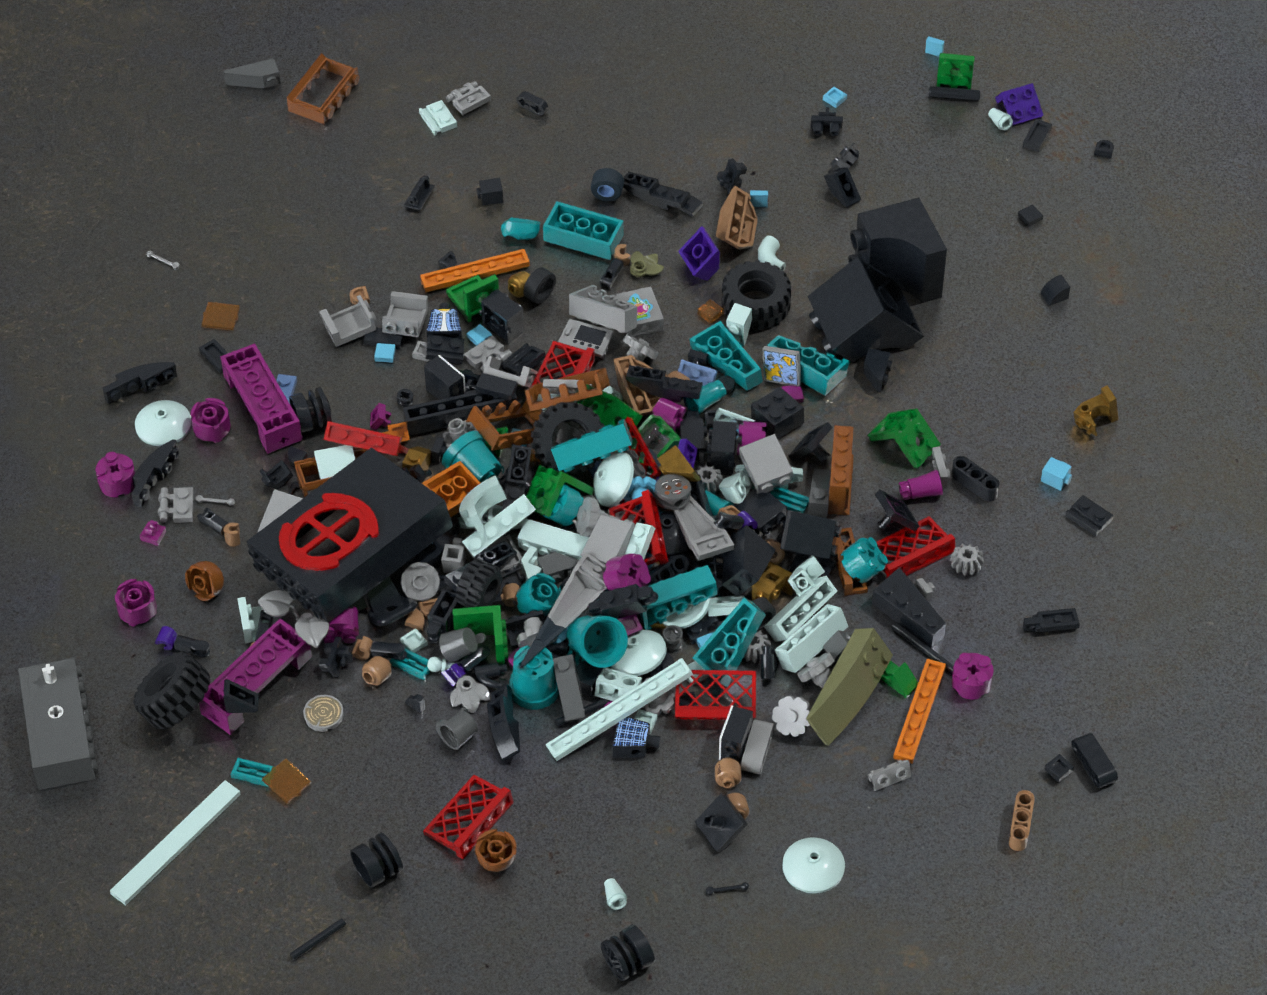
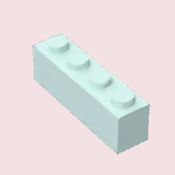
(499, 526)
(551, 539)
(800, 609)
(810, 638)

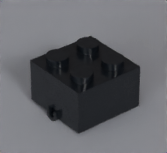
(502, 316)
(779, 413)
(722, 446)

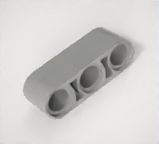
(757, 746)

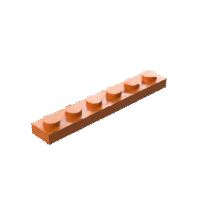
(484, 268)
(919, 711)

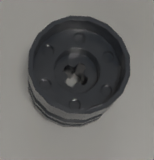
(311, 410)
(379, 858)
(627, 952)

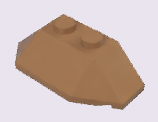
(737, 220)
(632, 395)

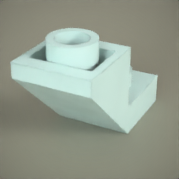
(529, 563)
(804, 575)

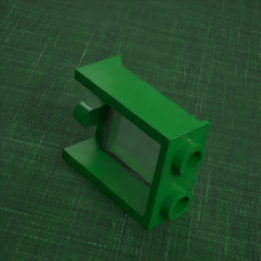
(657, 436)

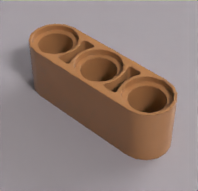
(1021, 828)

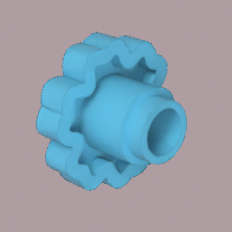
(639, 485)

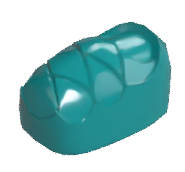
(520, 228)

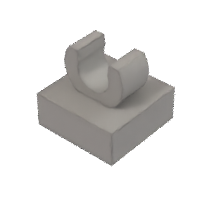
(925, 589)

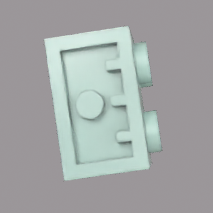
(250, 619)

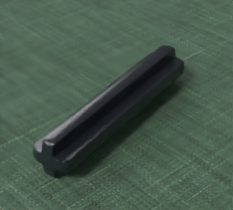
(956, 93)

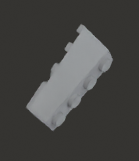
(603, 309)

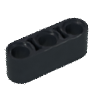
(975, 478)
(669, 568)
(1094, 760)

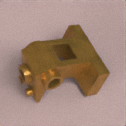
(1102, 404)
(770, 587)

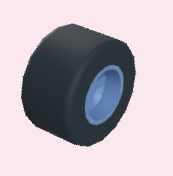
(607, 184)

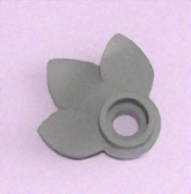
(469, 696)

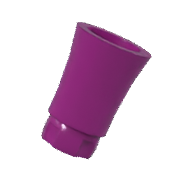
(921, 486)

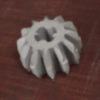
(710, 477)
(967, 559)
(756, 647)

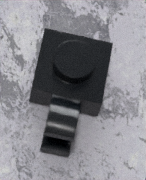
(701, 629)

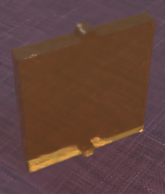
(220, 316)
(286, 780)

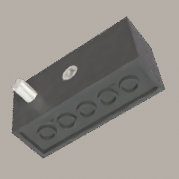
(58, 723)

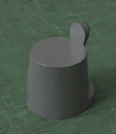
(459, 643)
(457, 729)

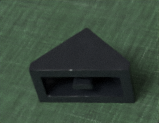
(239, 699)

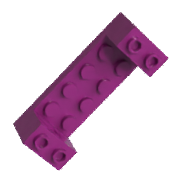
(262, 396)
(255, 670)

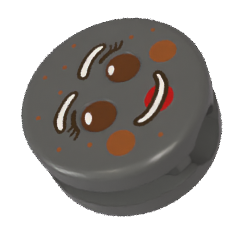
(672, 491)

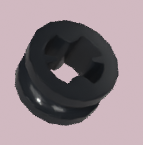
(403, 401)

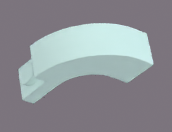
(479, 501)

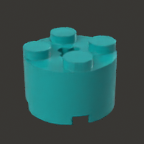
(566, 506)
(863, 559)
(538, 594)

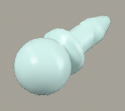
(435, 664)

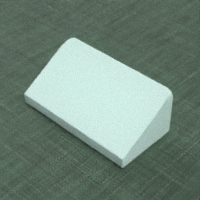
(727, 416)

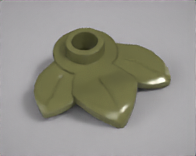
(645, 265)

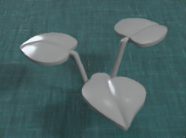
(307, 626)

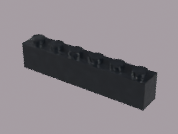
(439, 413)

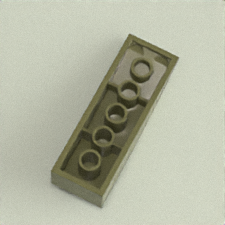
(849, 684)

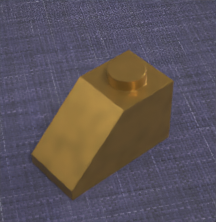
(419, 456)
(675, 463)

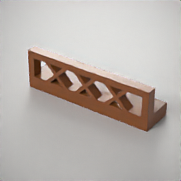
(846, 579)

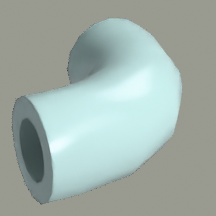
(767, 252)

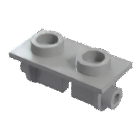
(892, 774)

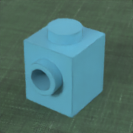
(1056, 473)

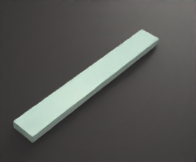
(619, 709)
(175, 842)

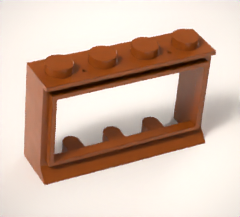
(335, 99)
(597, 378)
(482, 419)
(309, 467)
(841, 471)

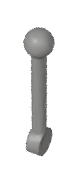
(175, 265)
(199, 499)

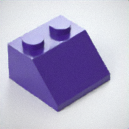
(701, 255)

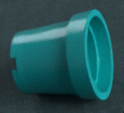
(475, 456)
(606, 646)
(534, 690)

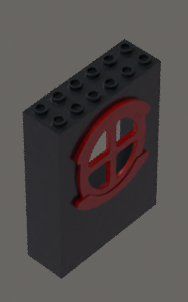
(395, 525)

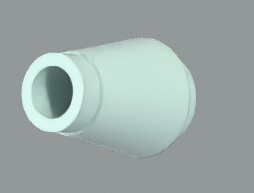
(1001, 119)
(615, 895)

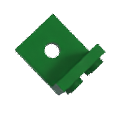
(955, 78)
(470, 293)
(610, 408)
(904, 428)
(551, 483)
(485, 621)

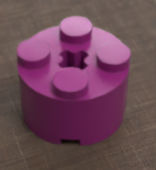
(670, 412)
(210, 420)
(750, 433)
(115, 474)
(626, 571)
(135, 602)
(344, 626)
(972, 675)

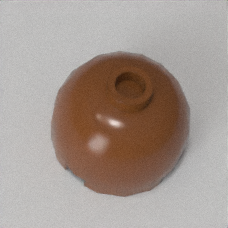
(204, 579)
(496, 850)

